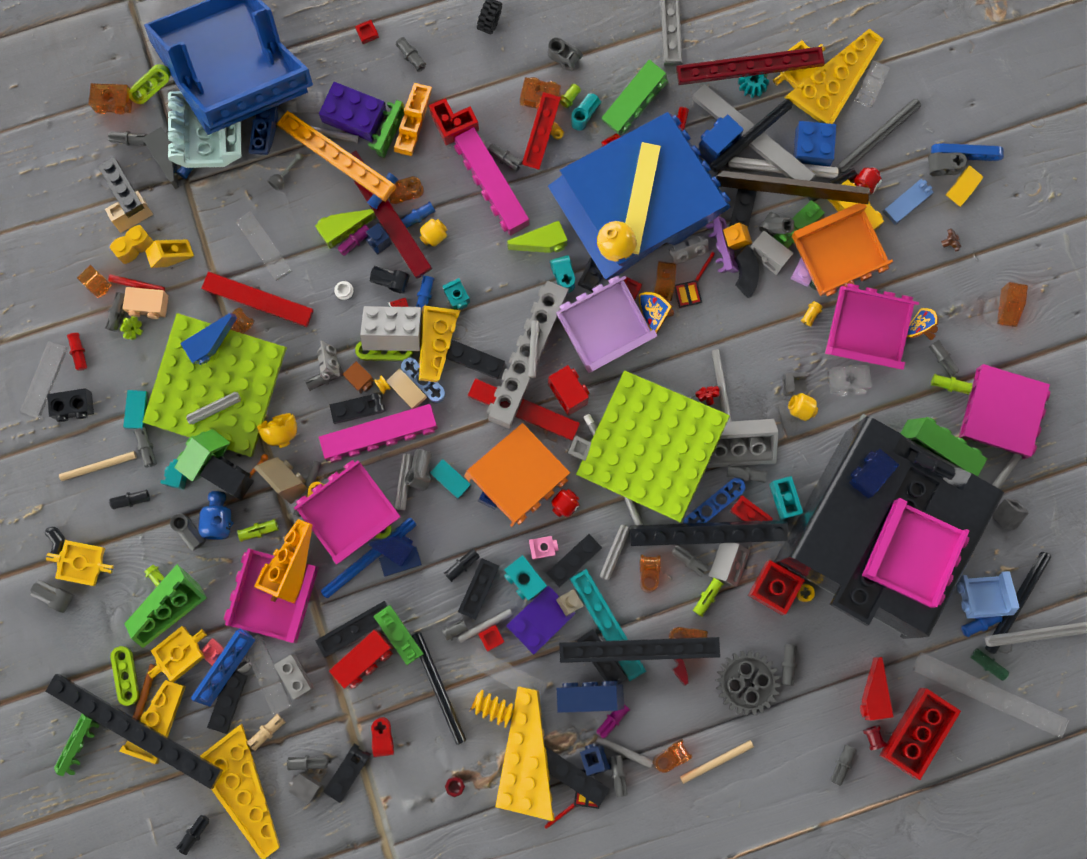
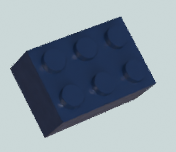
(590, 697)

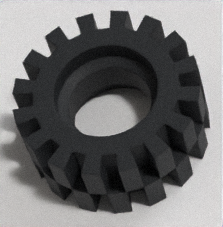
(489, 16)

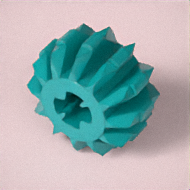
(751, 87)

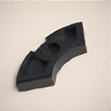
(748, 271)

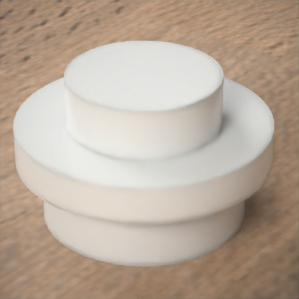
(343, 290)

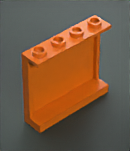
(841, 249)
(518, 474)

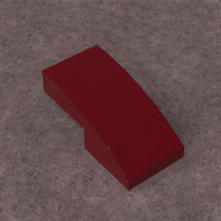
(680, 671)

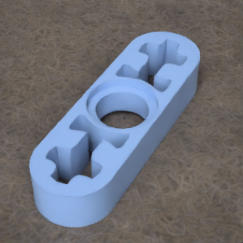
(429, 393)

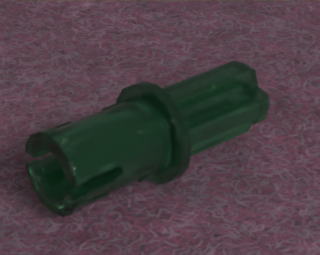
(989, 664)

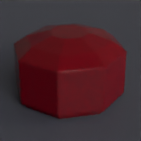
(454, 786)

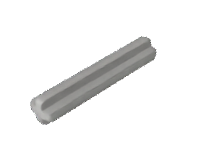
(213, 408)
(402, 491)
(615, 552)

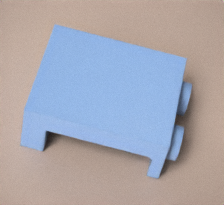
(988, 596)

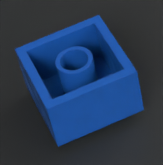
(720, 138)
(815, 143)

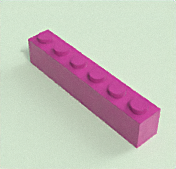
(491, 181)
(378, 433)

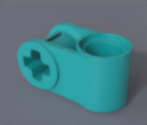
(563, 271)

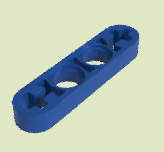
(972, 152)
(714, 505)

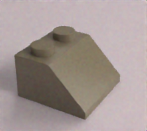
(282, 479)

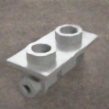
(697, 247)
(328, 361)

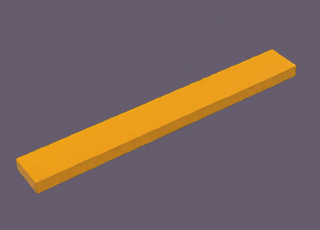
(336, 156)

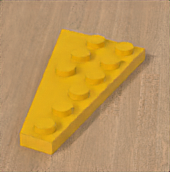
(831, 85)
(525, 769)
(242, 791)

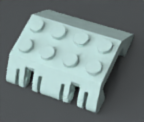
(191, 143)

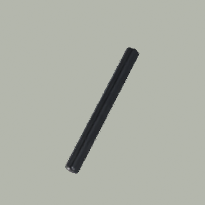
(751, 135)
(1022, 595)
(439, 690)

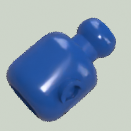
(215, 519)

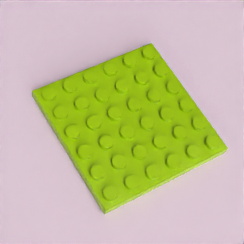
(239, 366)
(653, 446)

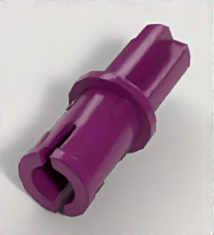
(353, 241)
(611, 722)

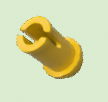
(811, 314)

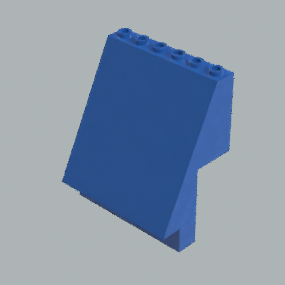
(228, 60)
(601, 185)

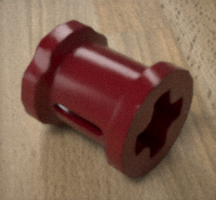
(875, 737)

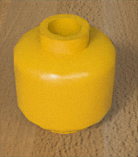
(433, 232)
(803, 406)

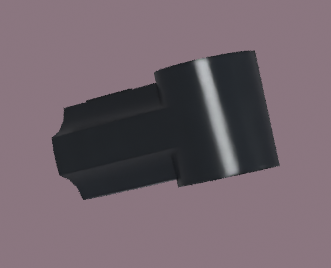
(394, 280)

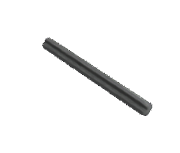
(878, 136)

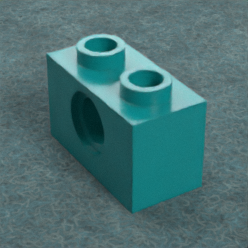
(786, 498)
(520, 567)

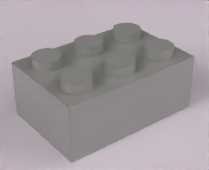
(391, 328)

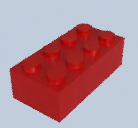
(920, 733)

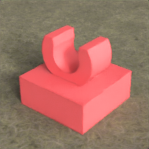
(212, 651)

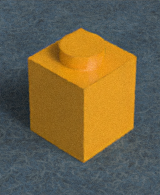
(737, 236)

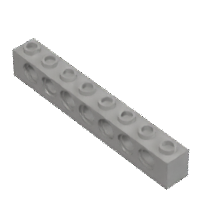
(506, 416)

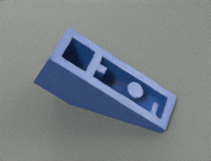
(207, 341)

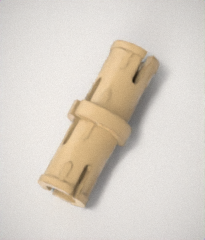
(266, 732)

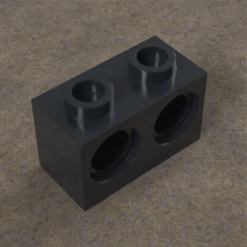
(70, 400)

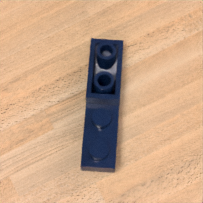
(263, 132)

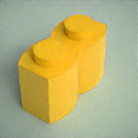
(129, 246)

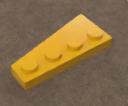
(436, 334)
(158, 717)

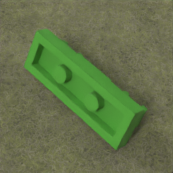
(388, 128)
(809, 214)
(398, 635)
(74, 745)

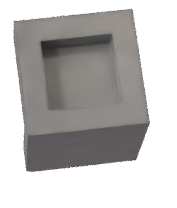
(794, 383)
(1010, 514)

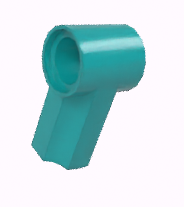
(585, 111)

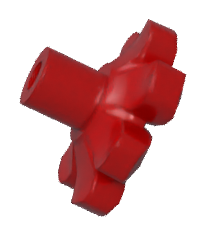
(707, 394)

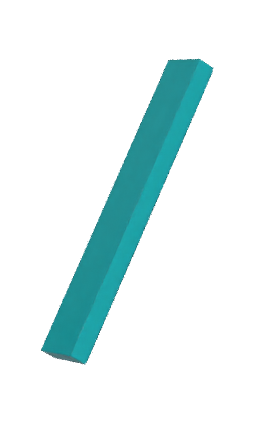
(604, 618)

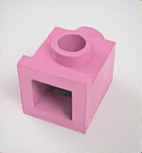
(536, 551)

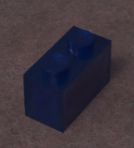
(873, 473)

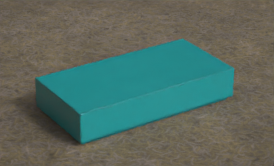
(135, 409)
(450, 479)

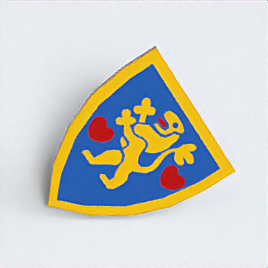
(654, 309)
(924, 323)

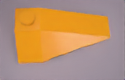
(286, 571)

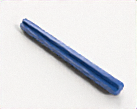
(364, 561)

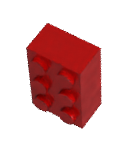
(362, 660)

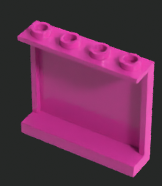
(870, 326)
(1005, 410)
(347, 511)
(916, 554)
(253, 609)

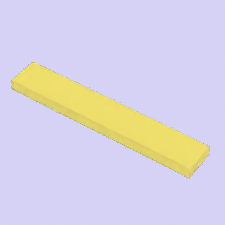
(642, 190)

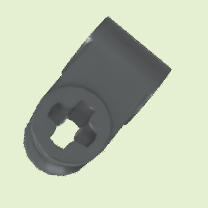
(566, 56)
(946, 163)

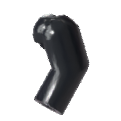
(56, 537)

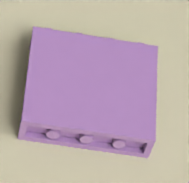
(604, 324)

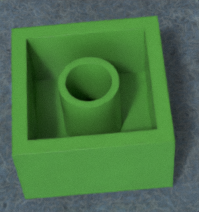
(199, 452)

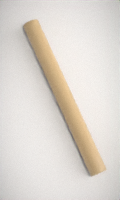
(97, 466)
(716, 762)

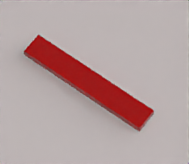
(257, 299)
(528, 411)

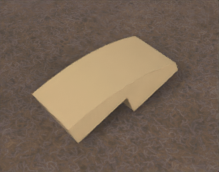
(406, 389)

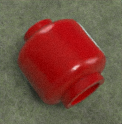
(868, 178)
(565, 503)

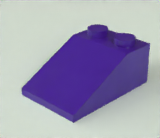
(539, 620)

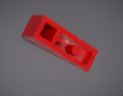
(876, 697)

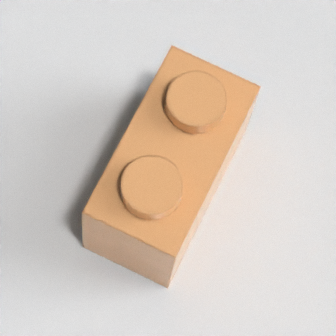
(145, 302)

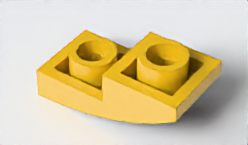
(964, 186)

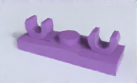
(728, 253)

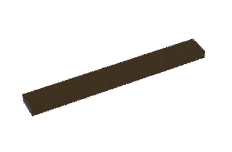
(794, 187)

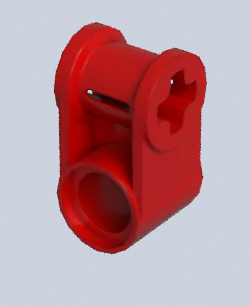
(382, 741)

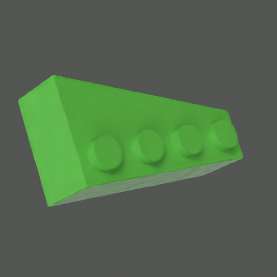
(635, 97)
(942, 443)
(164, 606)

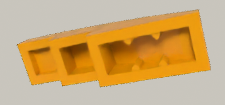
(413, 119)

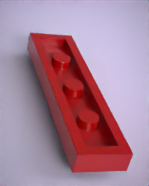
(541, 131)

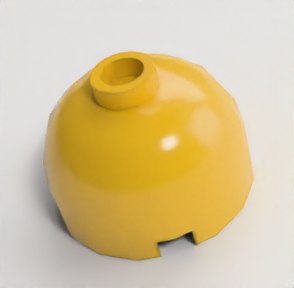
(616, 241)
(279, 430)

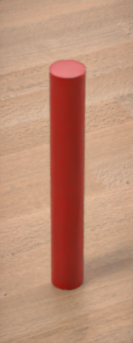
(133, 283)

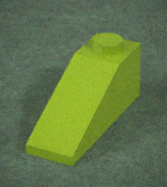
(339, 226)
(544, 239)

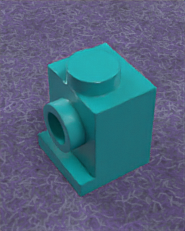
(456, 302)
(174, 477)

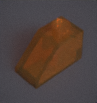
(665, 279)
(1012, 303)

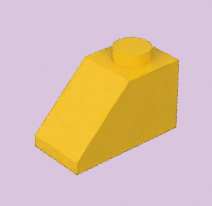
(168, 252)

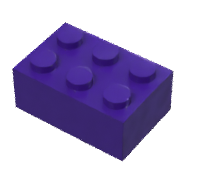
(352, 111)

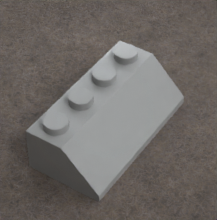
(746, 444)

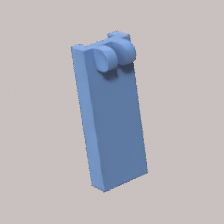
(908, 201)

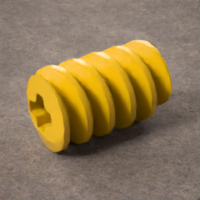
(492, 708)

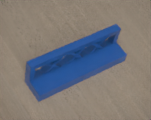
(223, 668)

